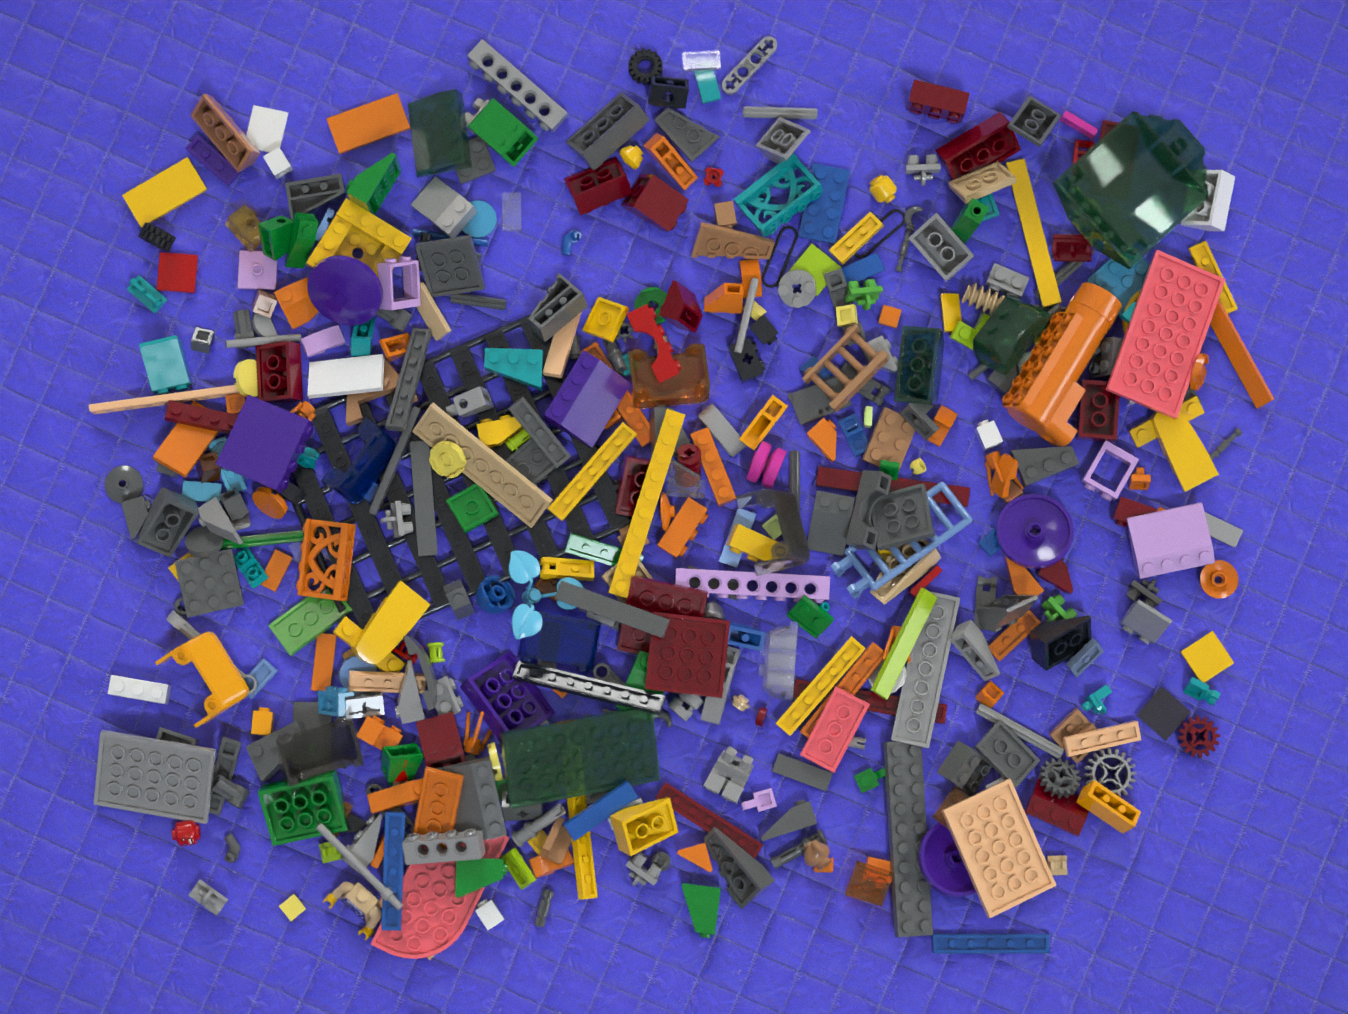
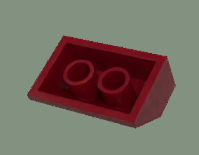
(598, 187)
(279, 372)
(1057, 812)

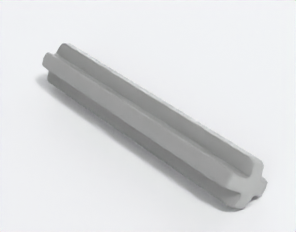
(783, 112)

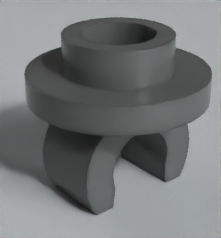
(661, 859)

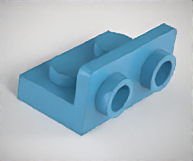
(332, 701)

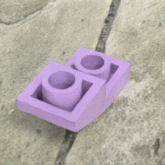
(322, 340)

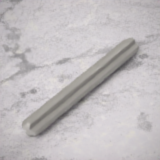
(1021, 731)

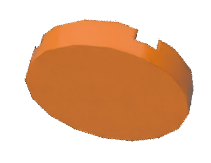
(1199, 372)
(268, 503)

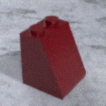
(655, 202)

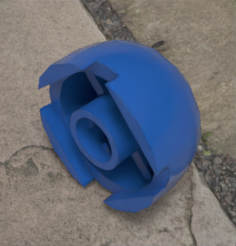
(495, 599)

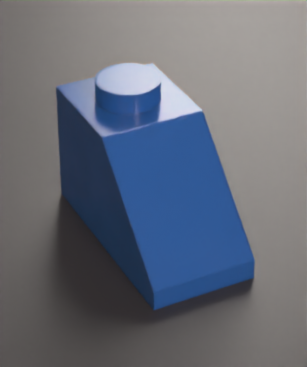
(746, 636)

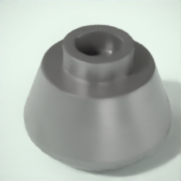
(713, 611)

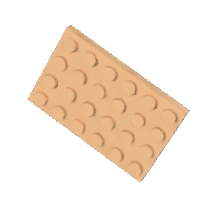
(998, 848)

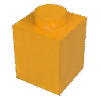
(262, 722)

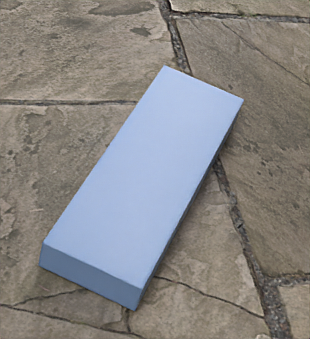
(745, 519)

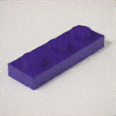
(212, 160)

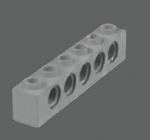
(483, 52)

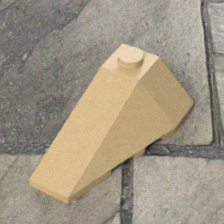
(909, 575)

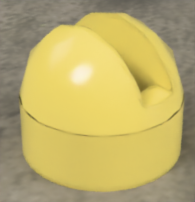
(918, 466)

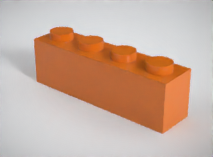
(713, 467)

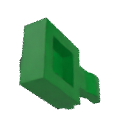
(867, 779)

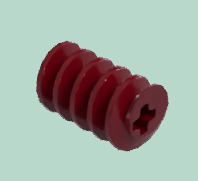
(690, 457)

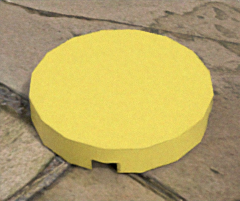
(246, 377)
(447, 459)
(495, 761)

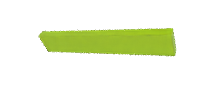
(904, 643)

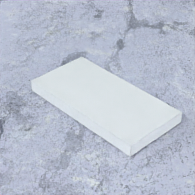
(346, 376)

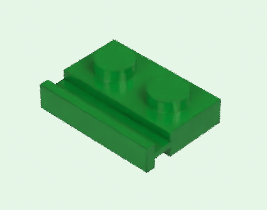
(810, 616)

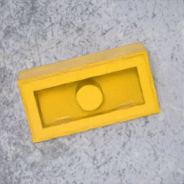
(950, 311)

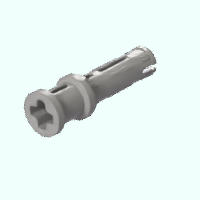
(531, 829)

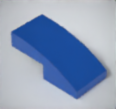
(863, 268)
(854, 434)

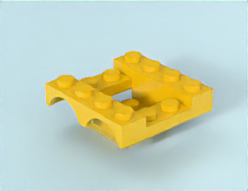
(367, 232)

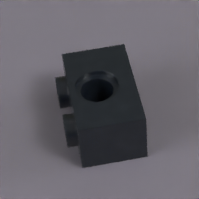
(676, 86)

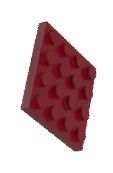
(658, 597)
(689, 656)

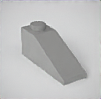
(216, 519)
(974, 648)
(409, 699)

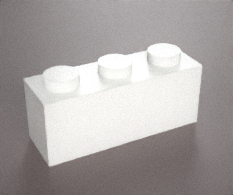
(139, 689)

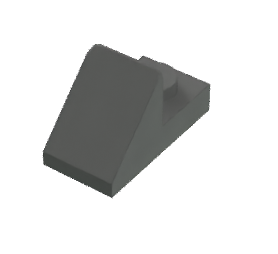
(916, 416)

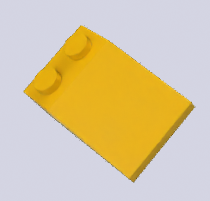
(643, 825)

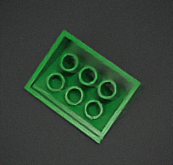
(374, 184)
(299, 809)

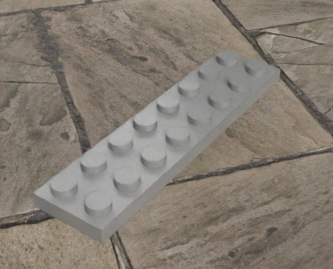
(925, 675)

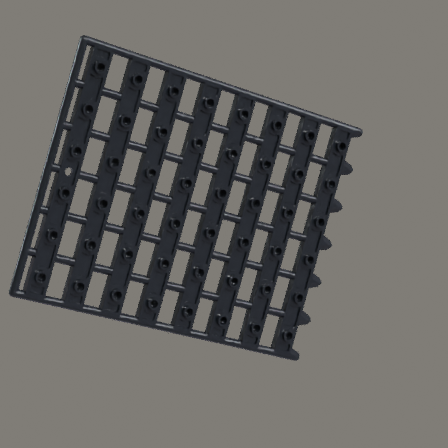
(463, 551)

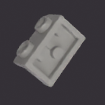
(1006, 281)
(446, 697)

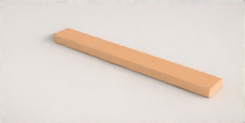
(159, 400)

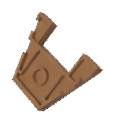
(353, 410)

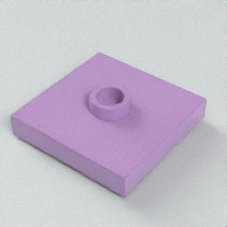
(256, 271)

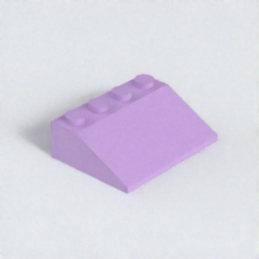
(1170, 540)

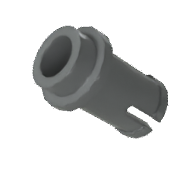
(575, 349)

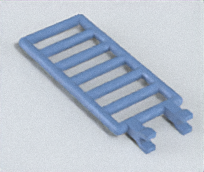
(867, 581)

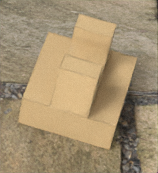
(1057, 865)

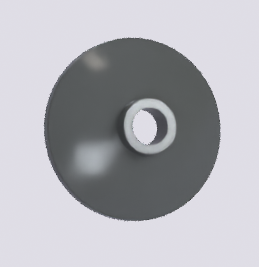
(133, 485)

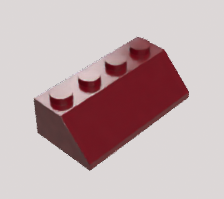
(979, 147)

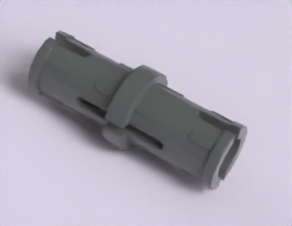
(615, 356)

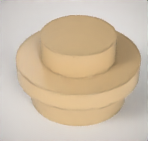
(740, 702)

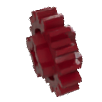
(1205, 742)

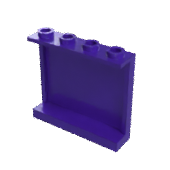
(265, 444)

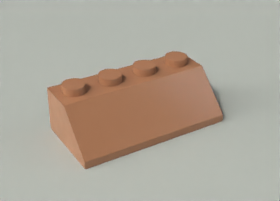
(224, 133)

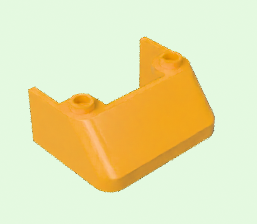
(216, 670)

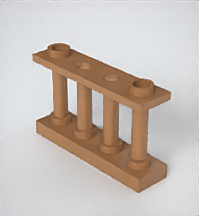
(865, 373)

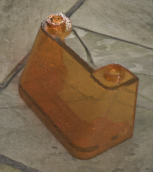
(687, 388)

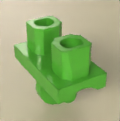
(863, 296)
(1054, 610)

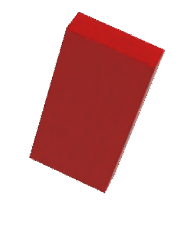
(925, 581)

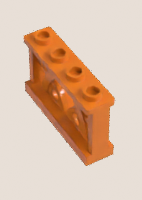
(340, 582)

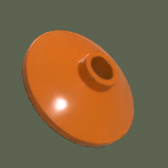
(667, 511)
(1228, 577)

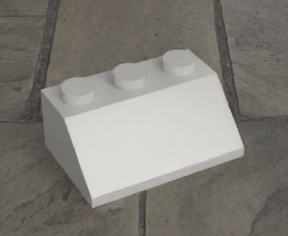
(1213, 211)

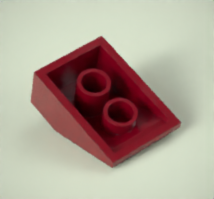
(630, 484)

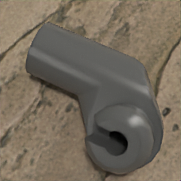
(234, 849)

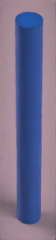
(438, 236)

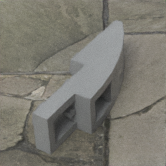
(714, 707)

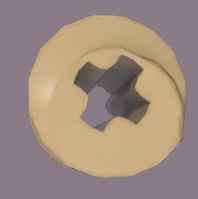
(982, 298)

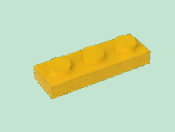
(856, 238)

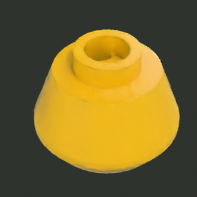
(631, 156)

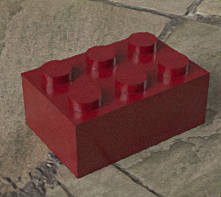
(937, 101)
(1097, 413)

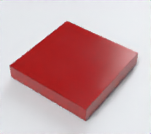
(177, 272)

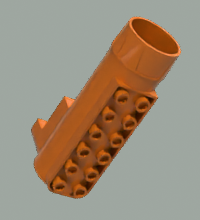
(1047, 385)

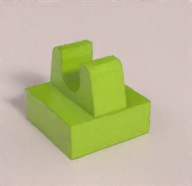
(329, 852)

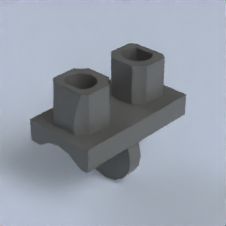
(1137, 589)

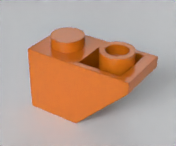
(725, 299)

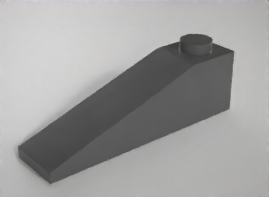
(741, 871)

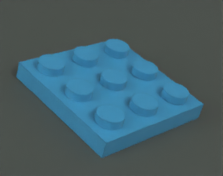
(1120, 281)

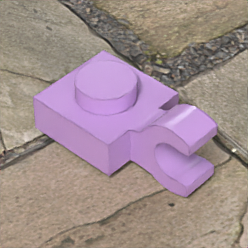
(762, 801)

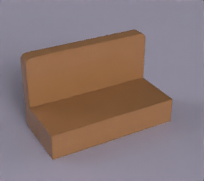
(556, 843)

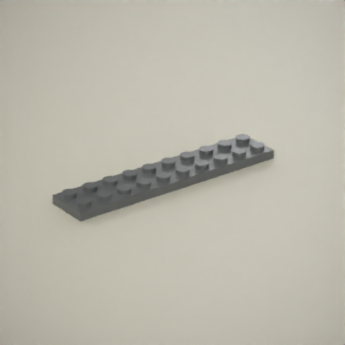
(906, 829)

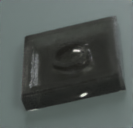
(1163, 713)

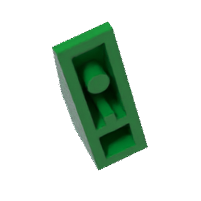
(301, 239)

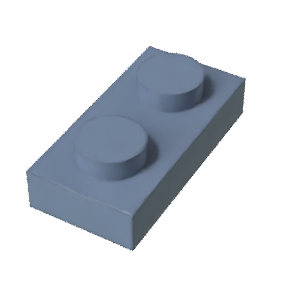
(1084, 657)

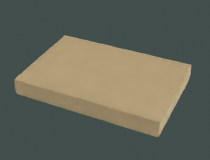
(982, 182)

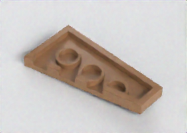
(722, 241)

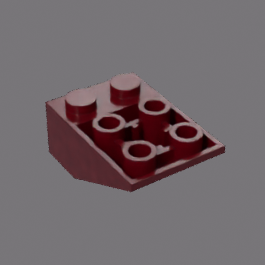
(440, 741)

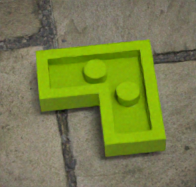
(965, 334)

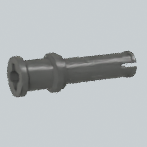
(797, 850)

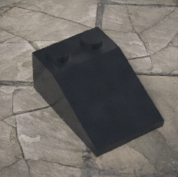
(1059, 640)

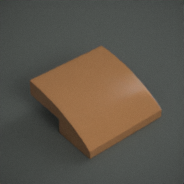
(1072, 724)

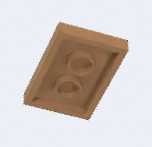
(889, 439)

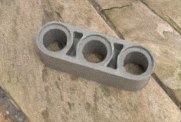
(721, 430)

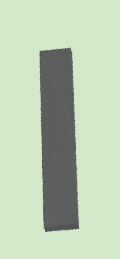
(408, 379)
(394, 462)
(423, 499)
(612, 609)

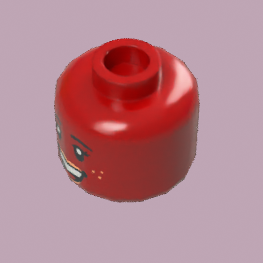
(186, 833)

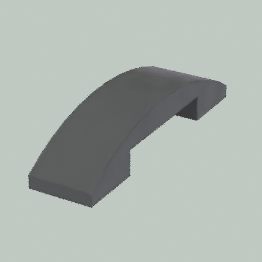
(837, 291)
(430, 695)
(225, 766)

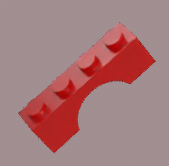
(643, 322)

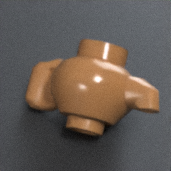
(817, 855)

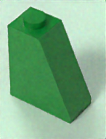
(478, 874)
(703, 907)

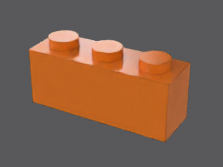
(683, 528)

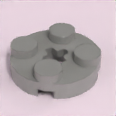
(787, 292)

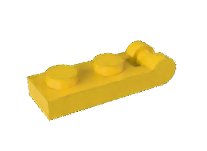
(565, 568)

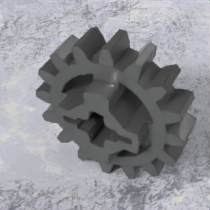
(1059, 778)

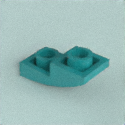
(250, 567)

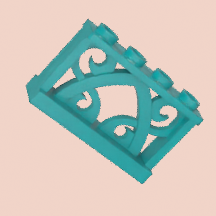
(752, 195)

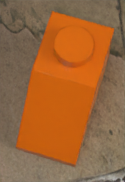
(824, 438)

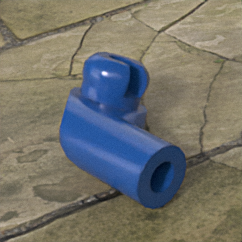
(568, 240)

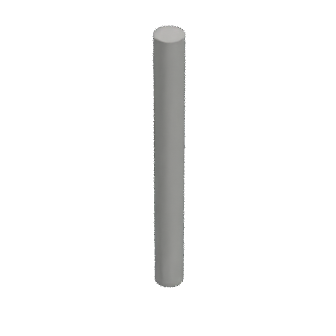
(746, 315)
(262, 340)

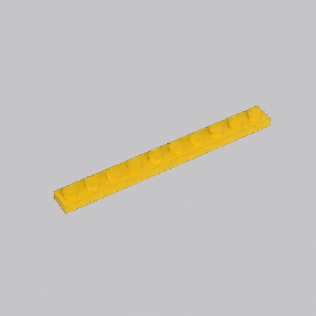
(646, 503)

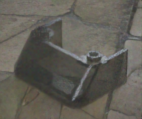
(794, 548)

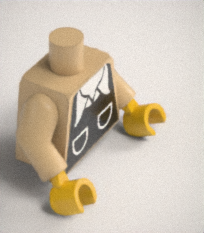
(360, 902)

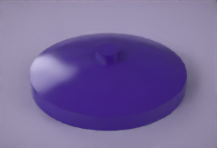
(345, 290)
(1034, 531)
(943, 864)

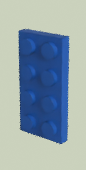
(823, 215)

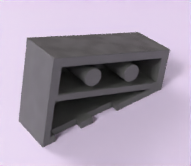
(313, 193)
(557, 308)
(1043, 463)

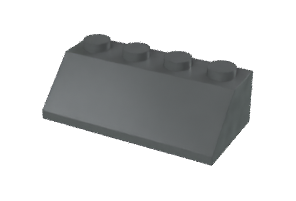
(607, 130)

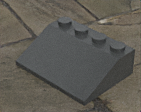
(479, 799)

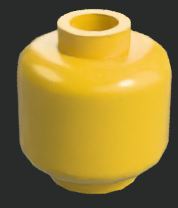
(882, 189)

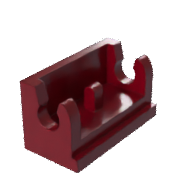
(1071, 248)

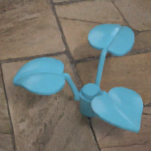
(521, 570)

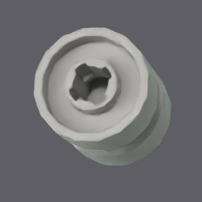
(693, 702)

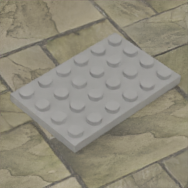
(154, 776)

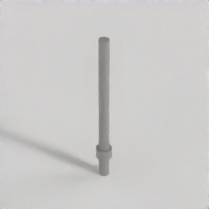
(386, 893)

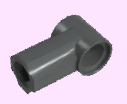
(396, 318)
(243, 326)
(610, 677)
(233, 793)

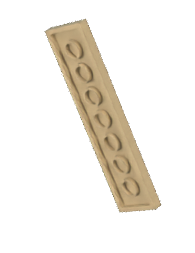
(485, 466)

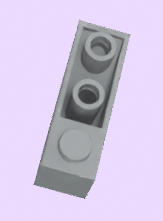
(365, 842)

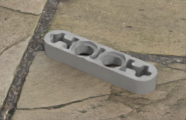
(751, 67)

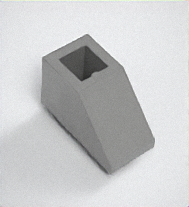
(880, 344)

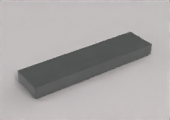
(539, 432)

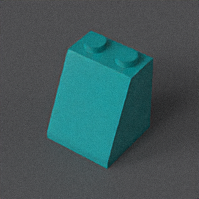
(165, 364)

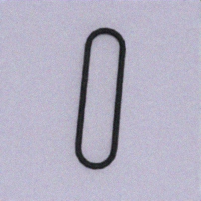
(895, 210)
(787, 259)

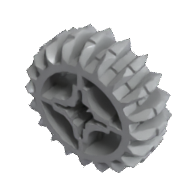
(1104, 766)

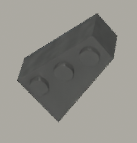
(265, 752)

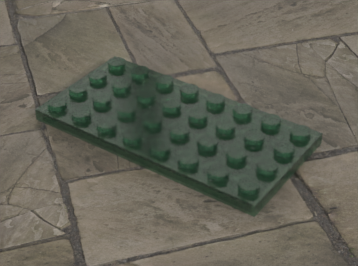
(579, 756)

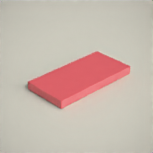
(834, 729)

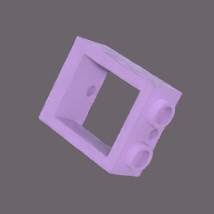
(410, 280)
(1117, 453)

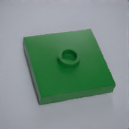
(471, 507)

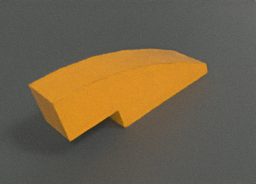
(763, 422)

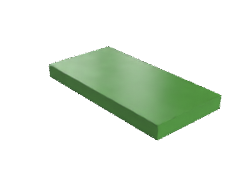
(307, 621)

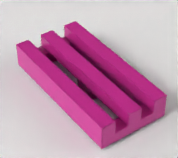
(1079, 125)

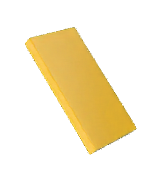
(164, 192)

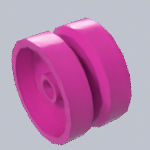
(766, 465)

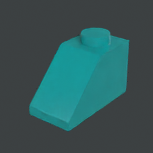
(363, 338)

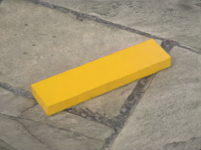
(1204, 259)

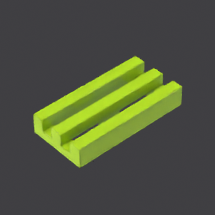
(518, 868)

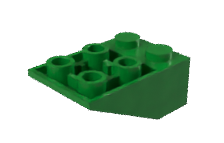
(503, 132)

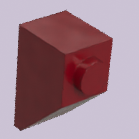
(1128, 508)
(1057, 576)

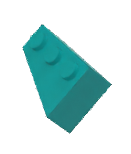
(516, 364)

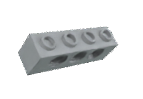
(417, 855)

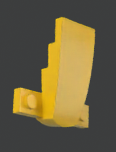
(1179, 444)
(384, 629)

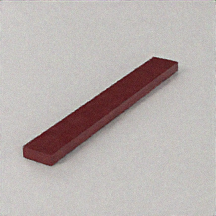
(851, 480)
(876, 703)

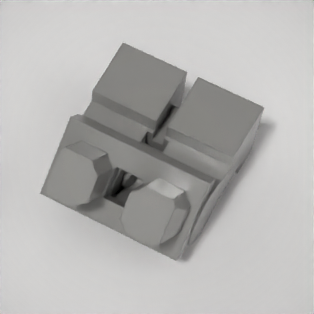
(733, 768)

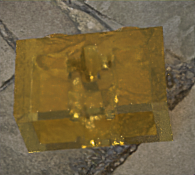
(244, 226)

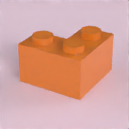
(378, 735)

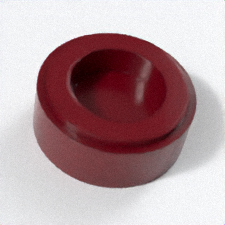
(761, 716)

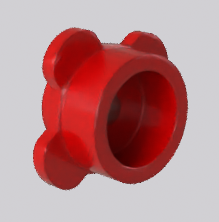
(717, 173)

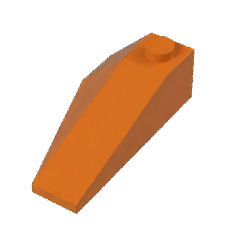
(296, 303)

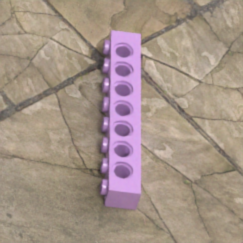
(821, 584)

